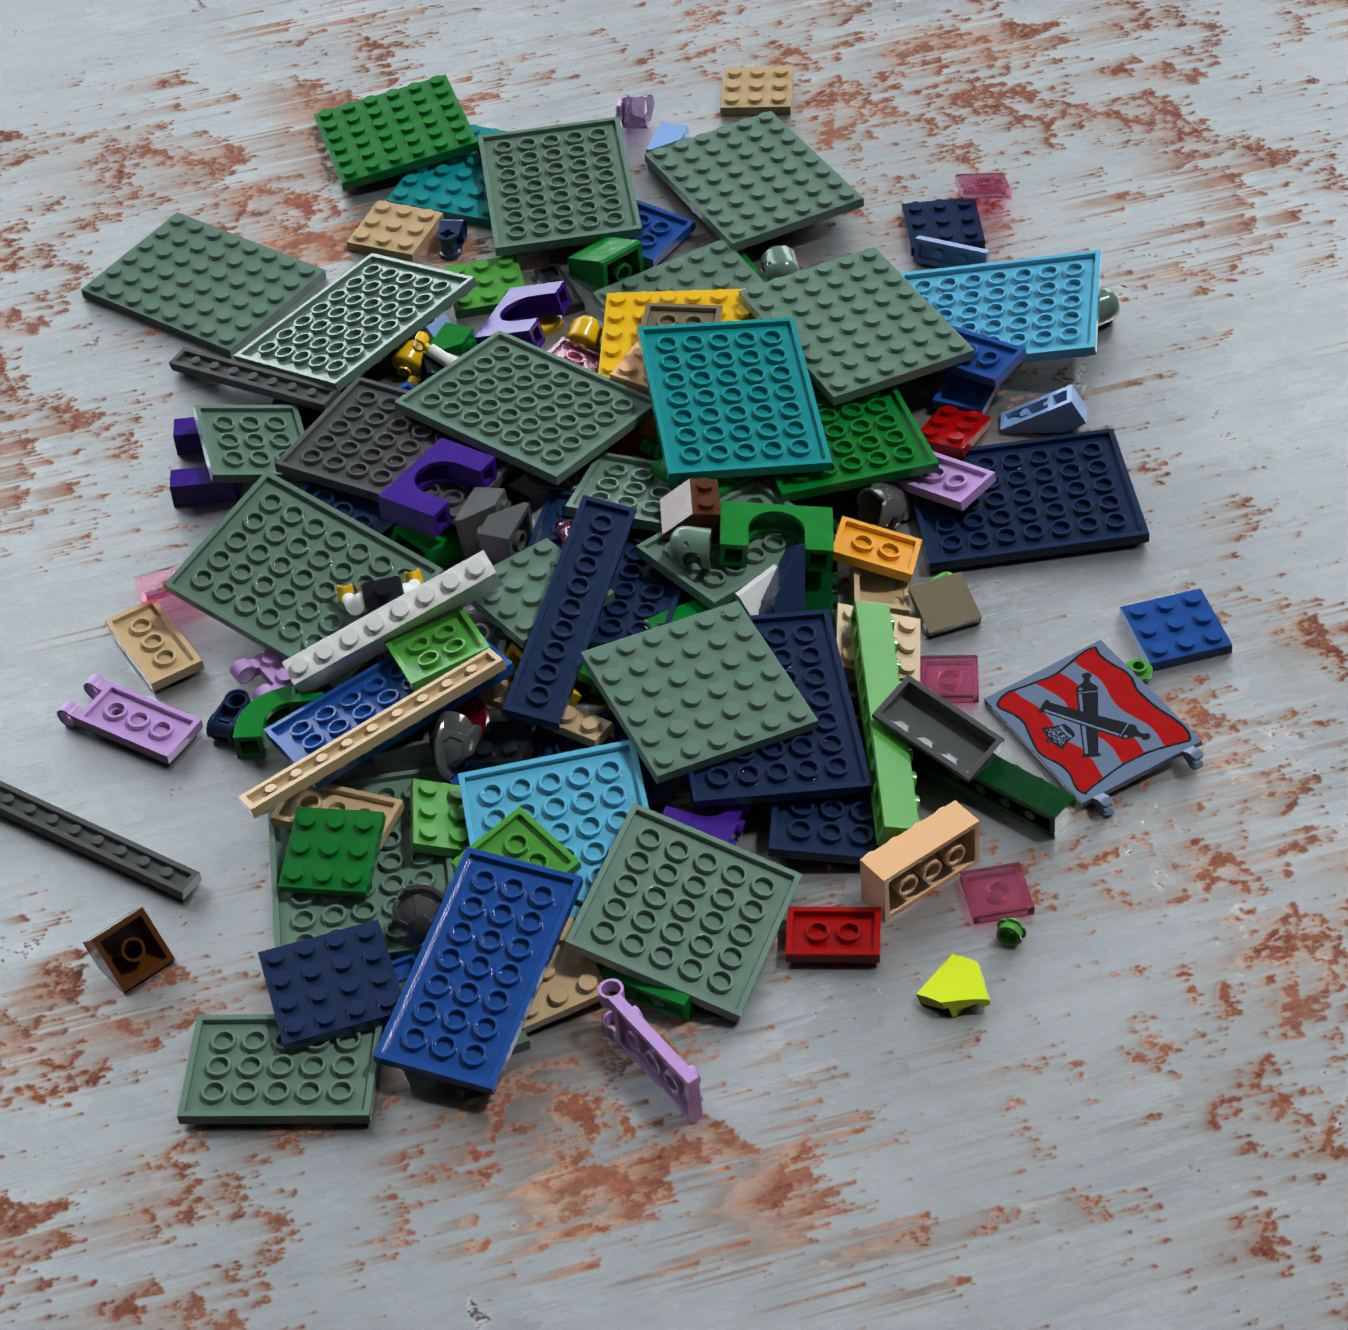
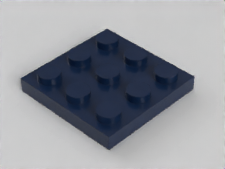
(946, 220)

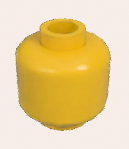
(585, 331)
(407, 360)

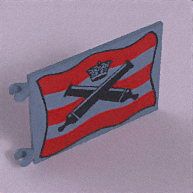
(1094, 724)

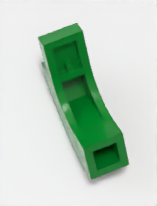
(263, 712)

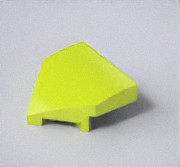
(955, 986)

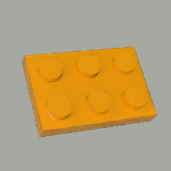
(876, 549)

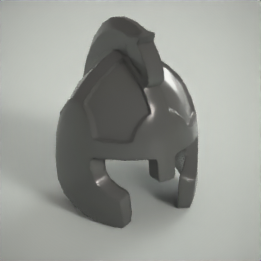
(883, 505)
(453, 742)
(416, 911)

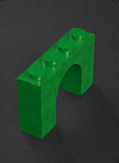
(803, 523)

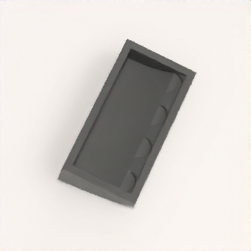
(939, 729)

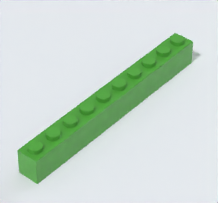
(886, 753)

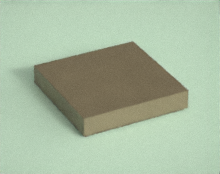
(944, 604)

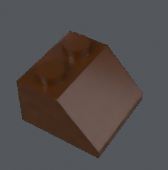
(691, 504)
(129, 950)

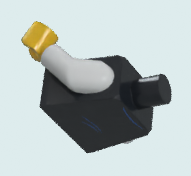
(432, 361)
(377, 593)

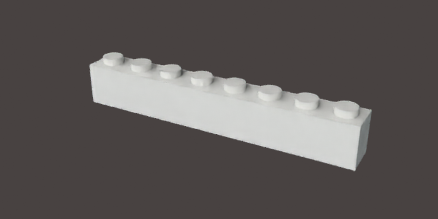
(367, 635)

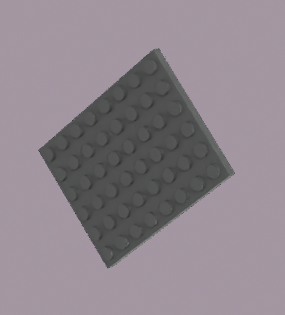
(367, 444)

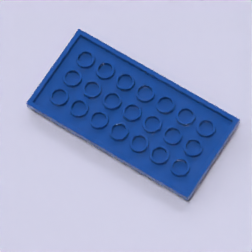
(352, 705)
(479, 970)

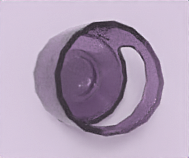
(632, 111)

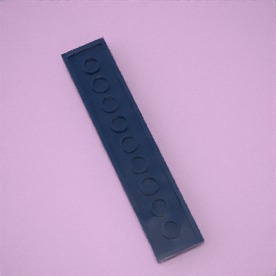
(569, 613)

